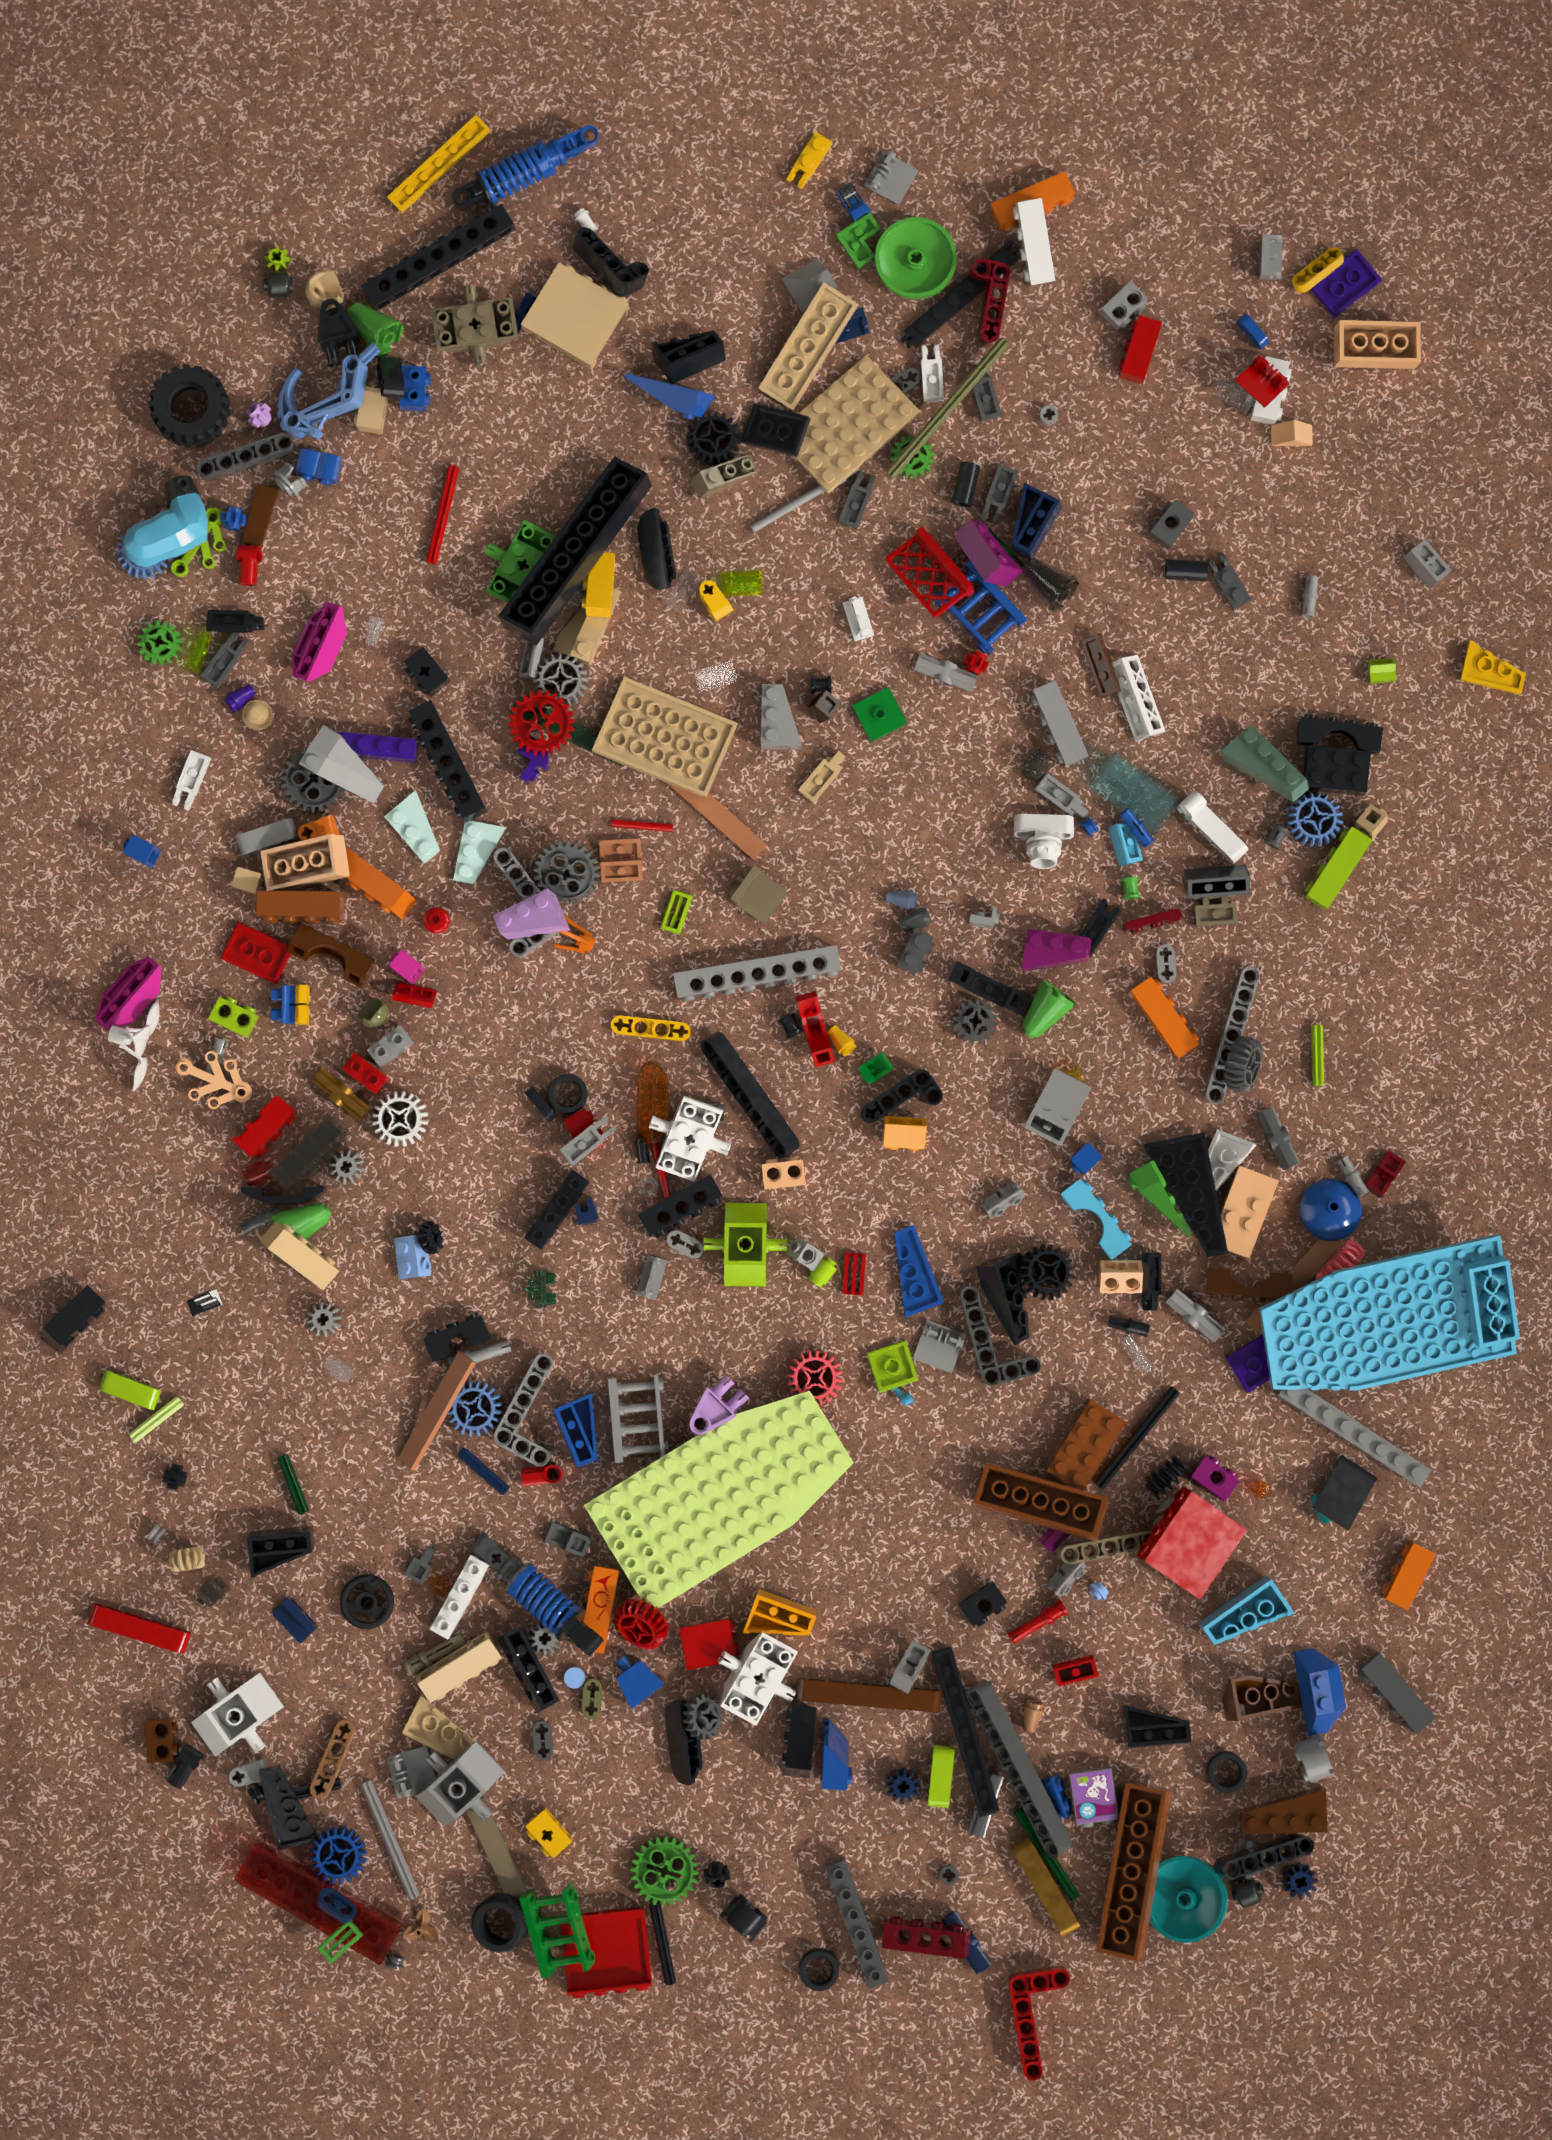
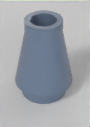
(904, 899)

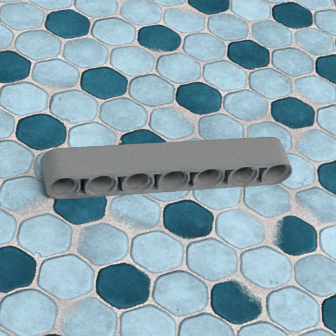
(1233, 1025)

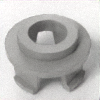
(289, 488)

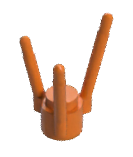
(584, 941)

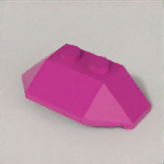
(319, 643)
(129, 994)

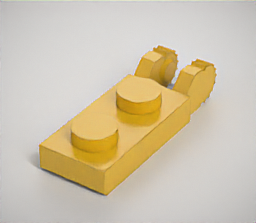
(810, 158)

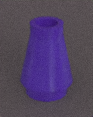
(239, 697)

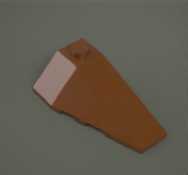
(1259, 1696)

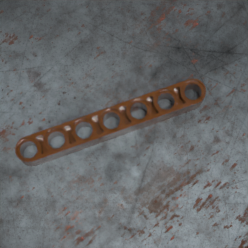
(868, 1695)

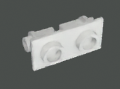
(858, 618)

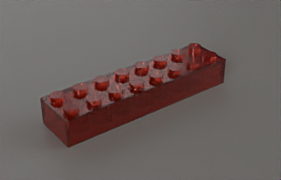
(296, 1890)

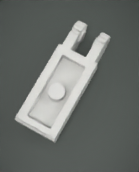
(932, 376)
(191, 778)

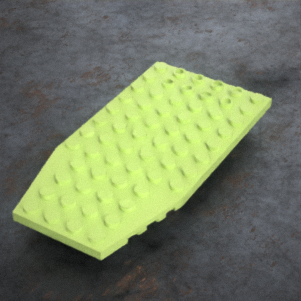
(719, 1496)

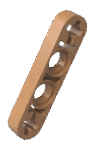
(328, 1757)

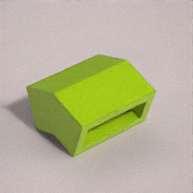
(1381, 670)

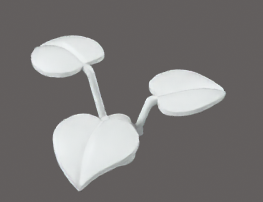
(123, 1036)

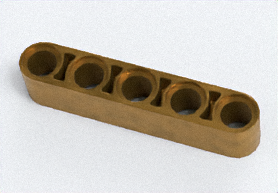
(1045, 1887)

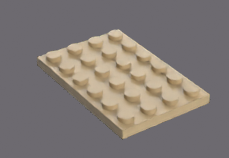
(852, 423)
(665, 737)

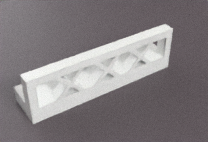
(1133, 699)

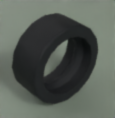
(565, 1078)
(1223, 1787)
(819, 1986)

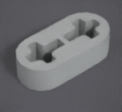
(1171, 962)
(683, 1249)

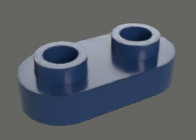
(336, 1905)

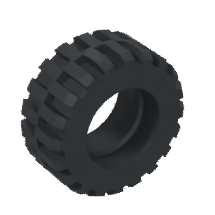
(178, 382)

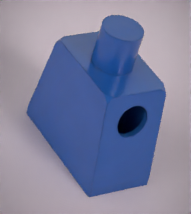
(637, 1680)

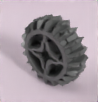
(1243, 1064)

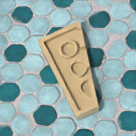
(436, 1730)

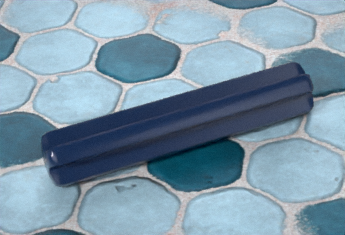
(483, 1471)

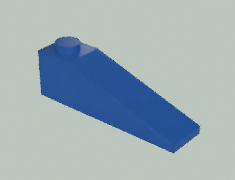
(680, 399)

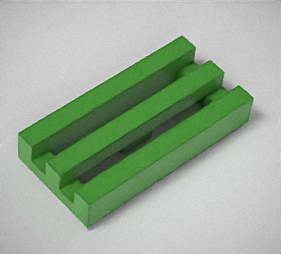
(354, 1928)

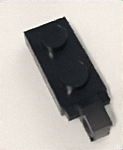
(233, 621)
(1151, 1280)

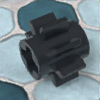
(174, 1477)
(716, 1874)

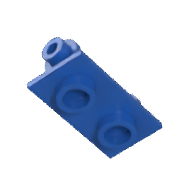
(1055, 1787)

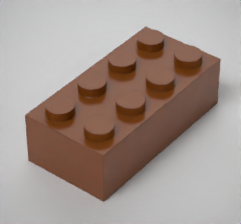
(300, 906)
(1085, 1445)

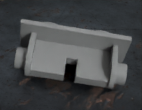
(996, 1206)
(651, 1277)
(1062, 1584)

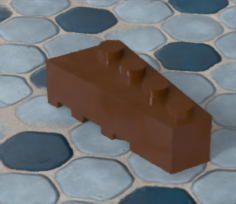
(1292, 1814)

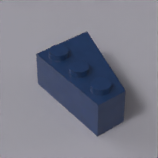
(1034, 520)

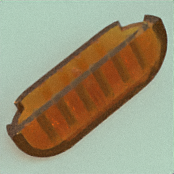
(651, 1099)

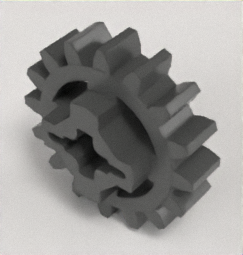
(984, 1022)
(703, 1716)

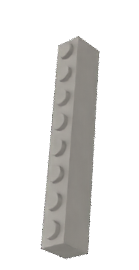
(1356, 1435)

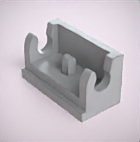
(1270, 257)
(1427, 564)

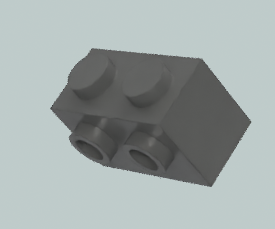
(915, 951)

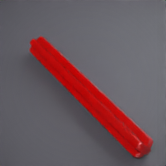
(442, 514)

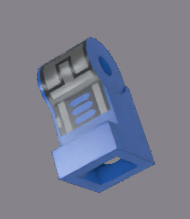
(852, 202)

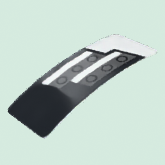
(204, 1302)

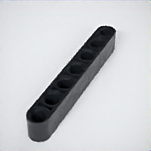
(749, 1095)

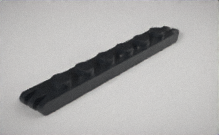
(956, 299)

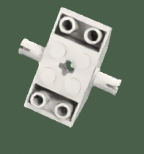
(682, 1152)
(751, 1696)
(254, 1703)

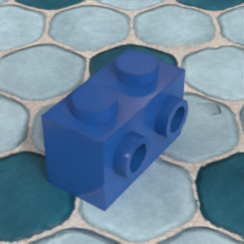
(415, 391)

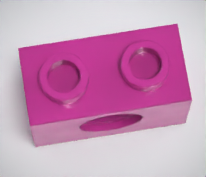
(406, 966)

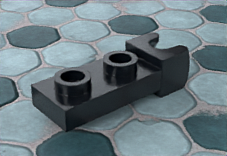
(1099, 925)

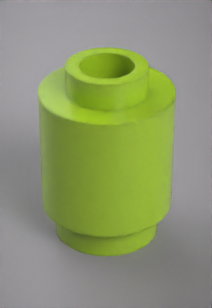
(823, 1271)

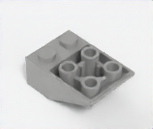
(1057, 1107)

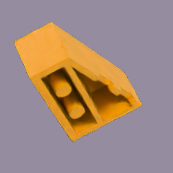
(779, 1615)

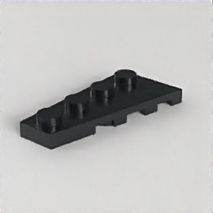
(287, 1816)

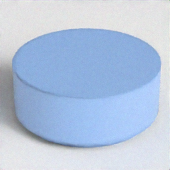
(574, 1677)

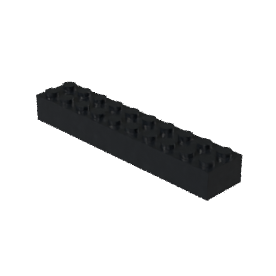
(575, 550)

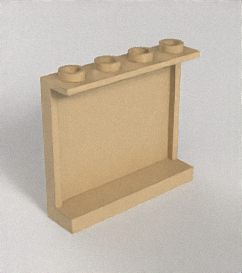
(574, 315)

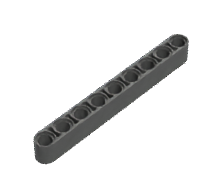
(1019, 1769)

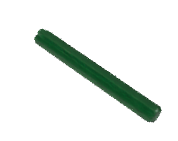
(1053, 1864)

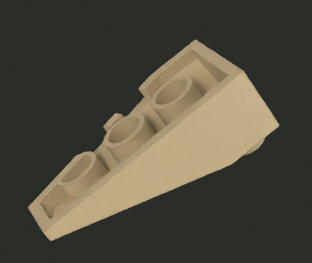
(583, 635)

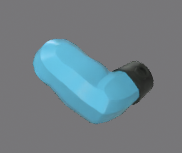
(172, 530)

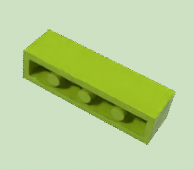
(1338, 868)

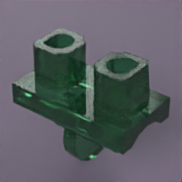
(538, 1288)

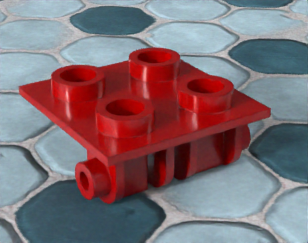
(1262, 381)

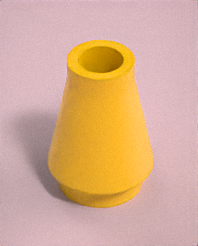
(841, 1041)

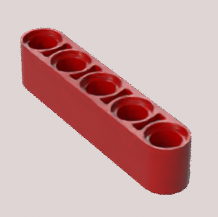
(138, 1629)

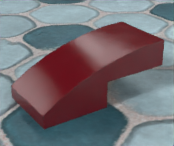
(1384, 1174)

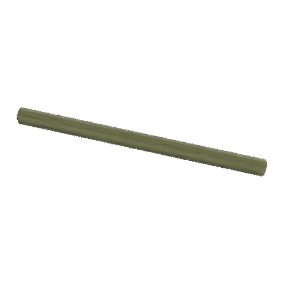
(946, 409)

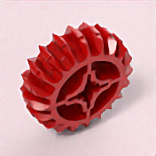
(641, 1623)

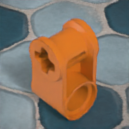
(320, 827)

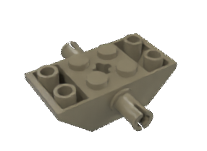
(455, 325)

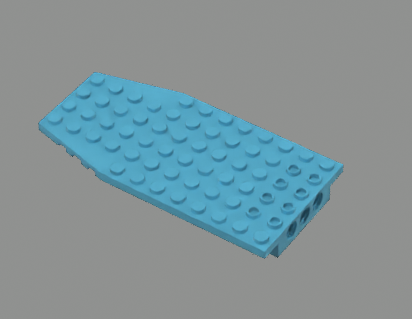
(1394, 1319)

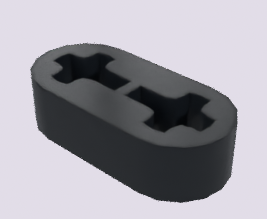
(540, 1103)

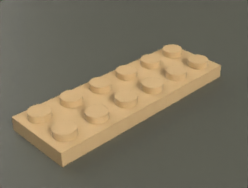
(808, 346)

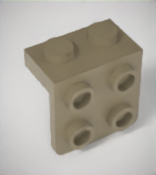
(757, 894)

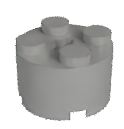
(1314, 1758)

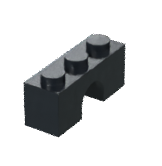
(439, 1343)

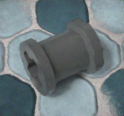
(1276, 836)

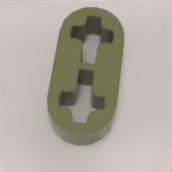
(587, 1697)

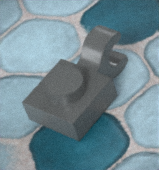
(419, 1568)

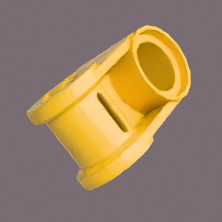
(717, 603)

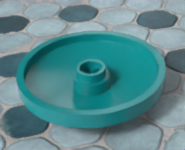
(1188, 1899)

